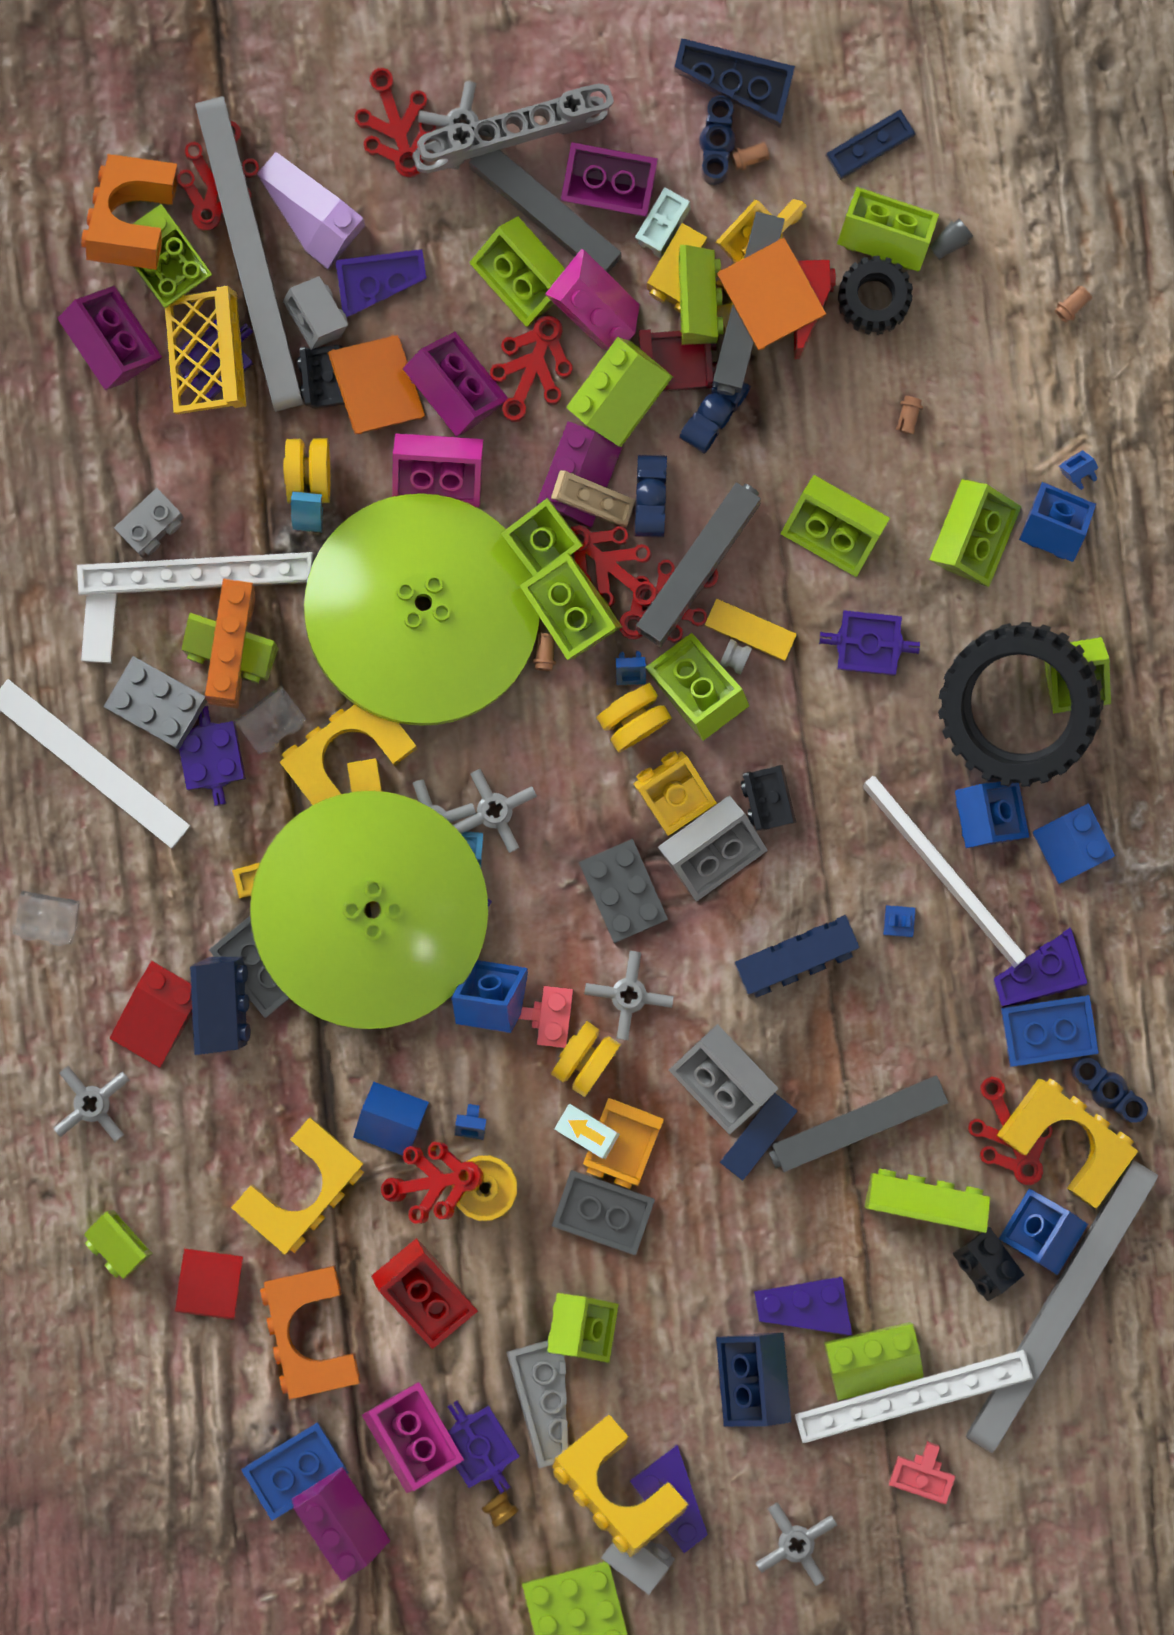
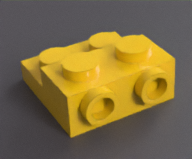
(674, 792)

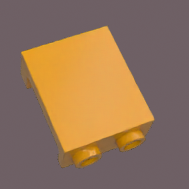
(632, 1148)

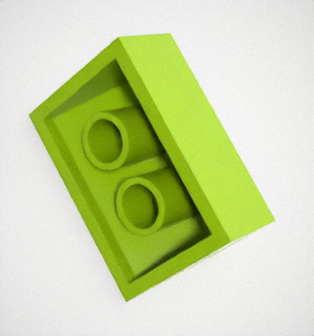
(887, 229)
(518, 269)
(699, 295)
(619, 391)
(835, 525)
(975, 532)
(257, 654)
(874, 1360)

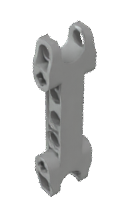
(563, 115)

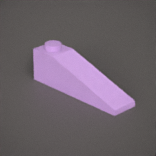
(314, 214)

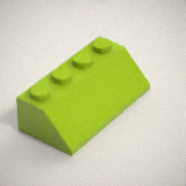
(928, 1202)

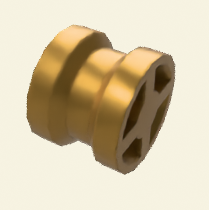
(500, 1509)

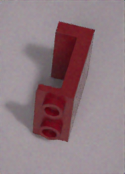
(687, 363)

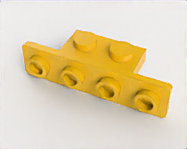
(736, 237)

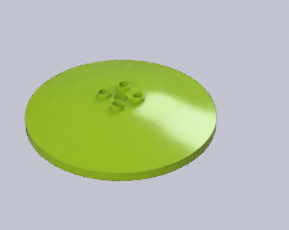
(409, 660)
(314, 922)

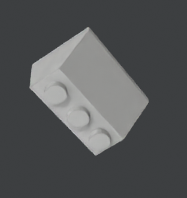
(713, 848)
(723, 1079)

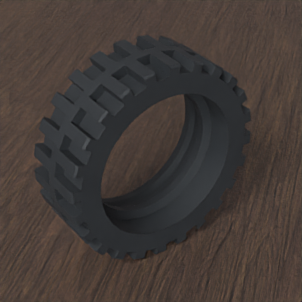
(1005, 765)

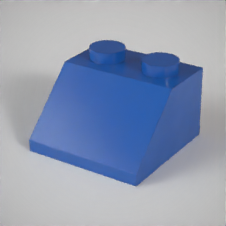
(1057, 522)
(991, 814)
(1073, 844)
(490, 996)
(1043, 1231)

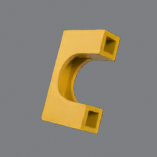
(665, 278)
(306, 762)
(1107, 1154)
(337, 1169)
(629, 1526)

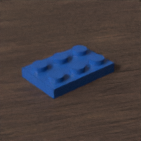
(1049, 1031)
(292, 1469)

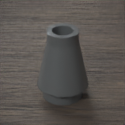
(951, 239)

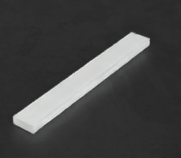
(193, 573)
(91, 765)
(944, 871)
(913, 1396)

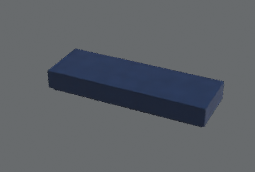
(870, 144)
(758, 1136)

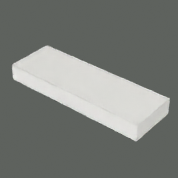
(99, 628)

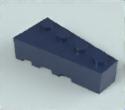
(743, 78)
(796, 956)

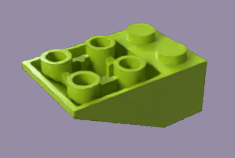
(179, 264)

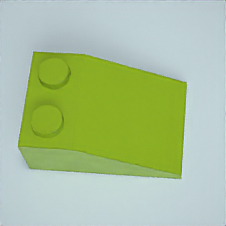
(570, 607)
(698, 686)

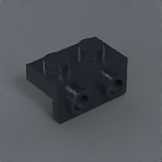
(319, 380)
(768, 798)
(988, 1264)

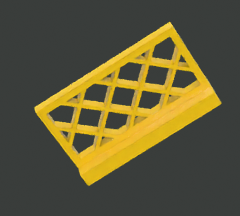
(229, 351)

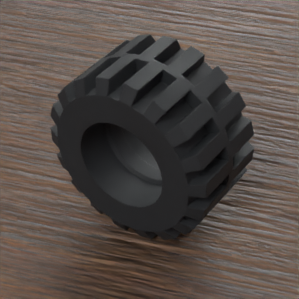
(879, 271)

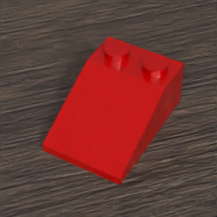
(822, 281)
(155, 1014)
(423, 1293)

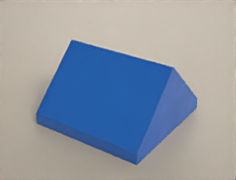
(390, 1118)

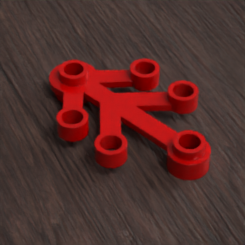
(397, 128)
(207, 176)
(533, 364)
(606, 562)
(636, 609)
(1003, 1114)
(435, 1182)

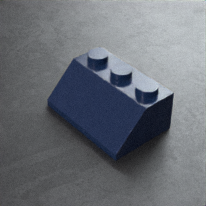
(219, 1004)
(753, 1380)

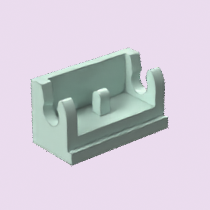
(663, 222)

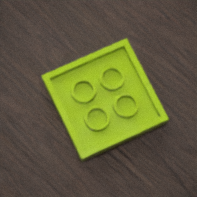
(575, 1603)

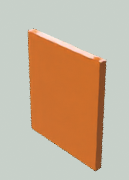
(771, 294)
(375, 384)

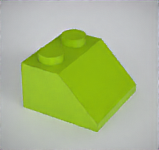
(541, 537)
(1058, 690)
(116, 1244)
(582, 1327)

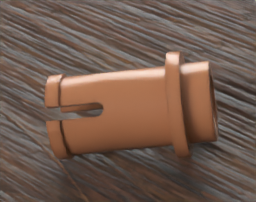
(749, 155)
(1067, 310)
(909, 414)
(544, 652)

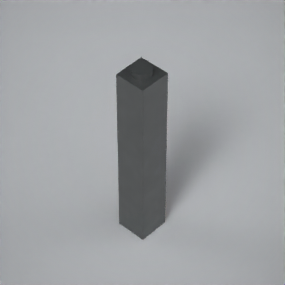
(543, 208)
(737, 341)
(699, 563)
(858, 1124)

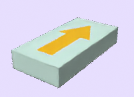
(587, 1131)

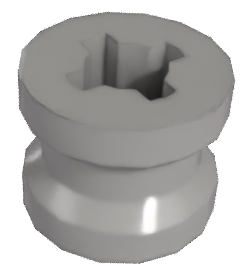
(735, 656)

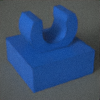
(1079, 467)
(630, 670)
(899, 921)
(470, 1125)

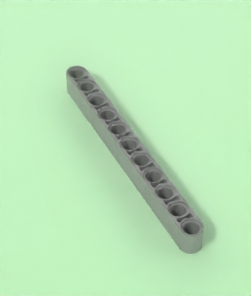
(249, 253)
(1065, 1301)

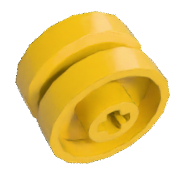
(310, 470)
(632, 715)
(583, 1057)
(502, 1191)

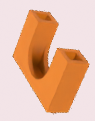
(120, 182)
(233, 615)
(302, 1374)

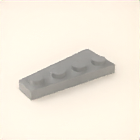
(543, 1398)

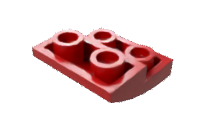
(209, 1284)

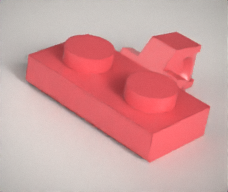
(551, 1016)
(923, 1475)

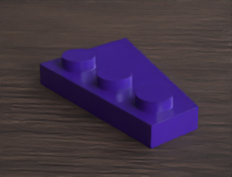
(377, 277)
(1043, 973)
(807, 1305)
(689, 1527)

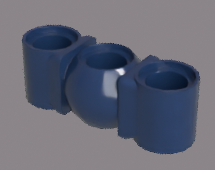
(717, 126)
(711, 417)
(650, 496)
(1122, 1097)

